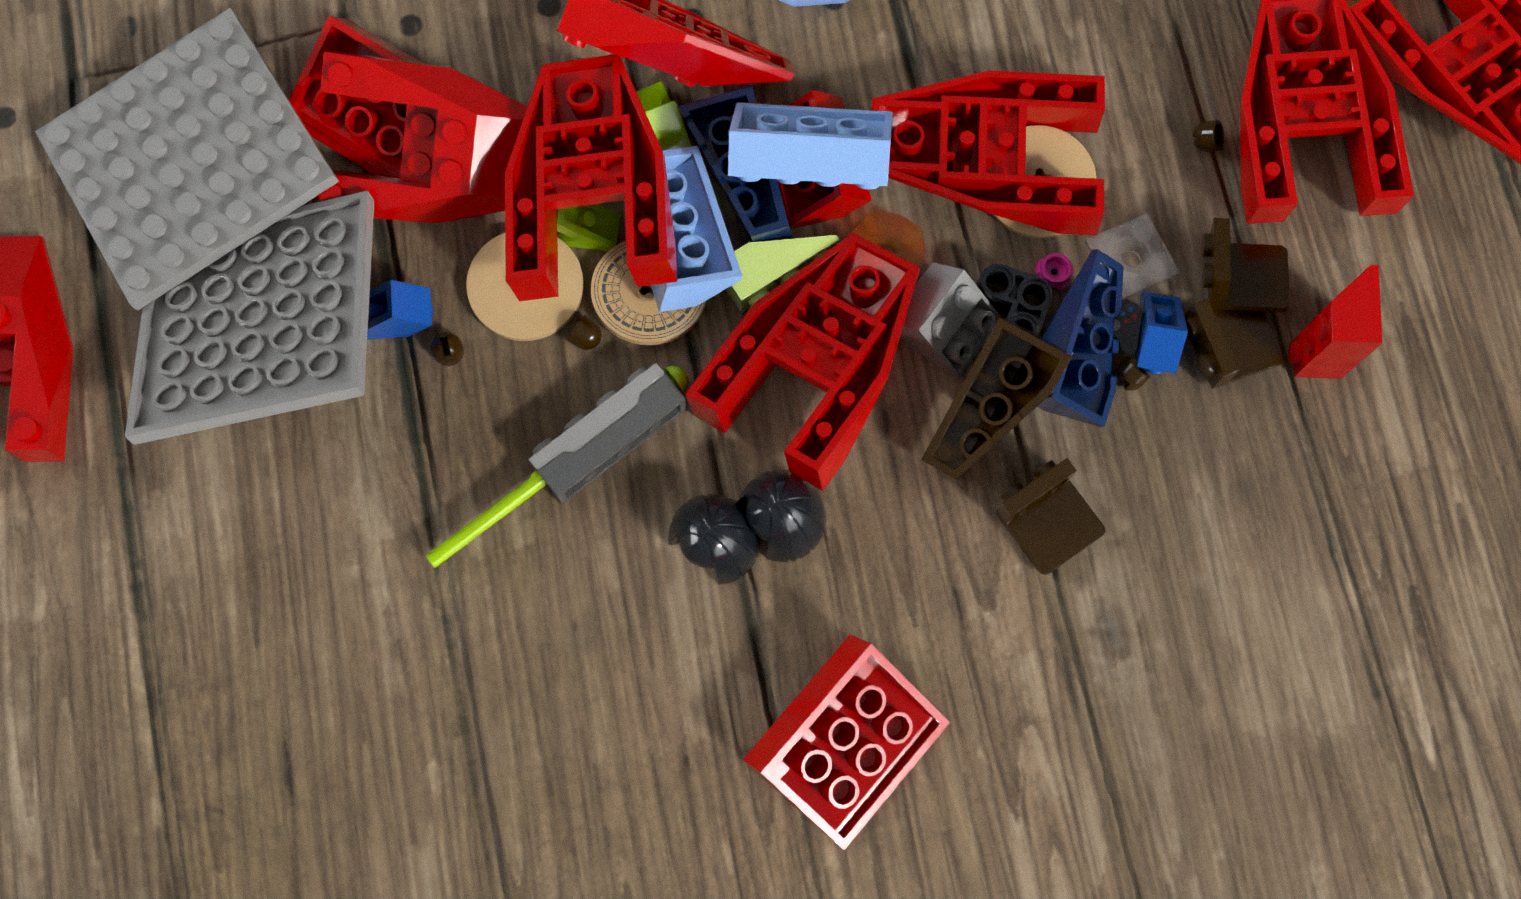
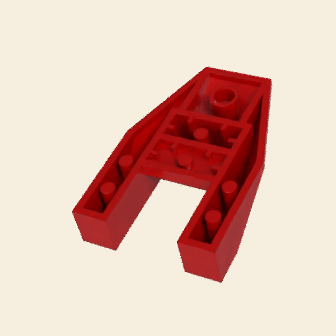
(671, 41)
(1465, 73)
(1317, 78)
(452, 142)
(970, 144)
(581, 147)
(827, 326)
(33, 351)

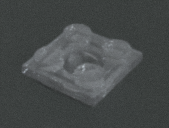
(1143, 240)

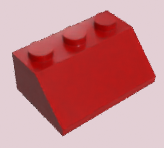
(810, 202)
(1341, 332)

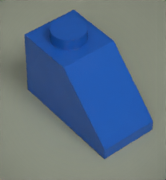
(398, 310)
(1160, 333)

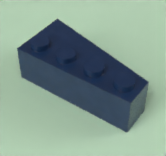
(755, 203)

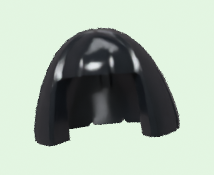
(784, 514)
(715, 536)

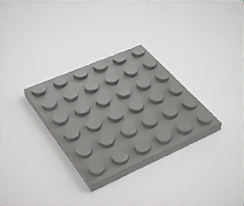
(185, 158)
(260, 327)

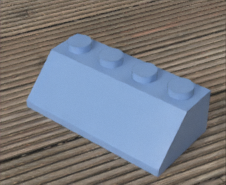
(810, 145)
(702, 242)

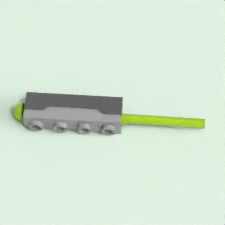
(588, 446)

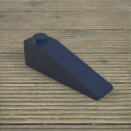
(1086, 332)

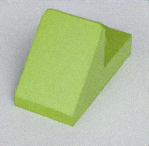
(664, 117)
(588, 227)

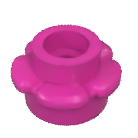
(1061, 264)

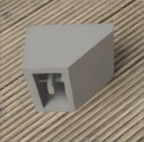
(948, 318)

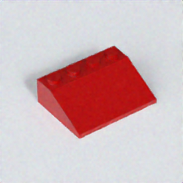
(355, 127)
(847, 740)

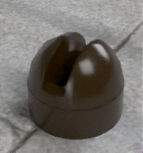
(1210, 136)
(585, 334)
(455, 345)
(1132, 374)

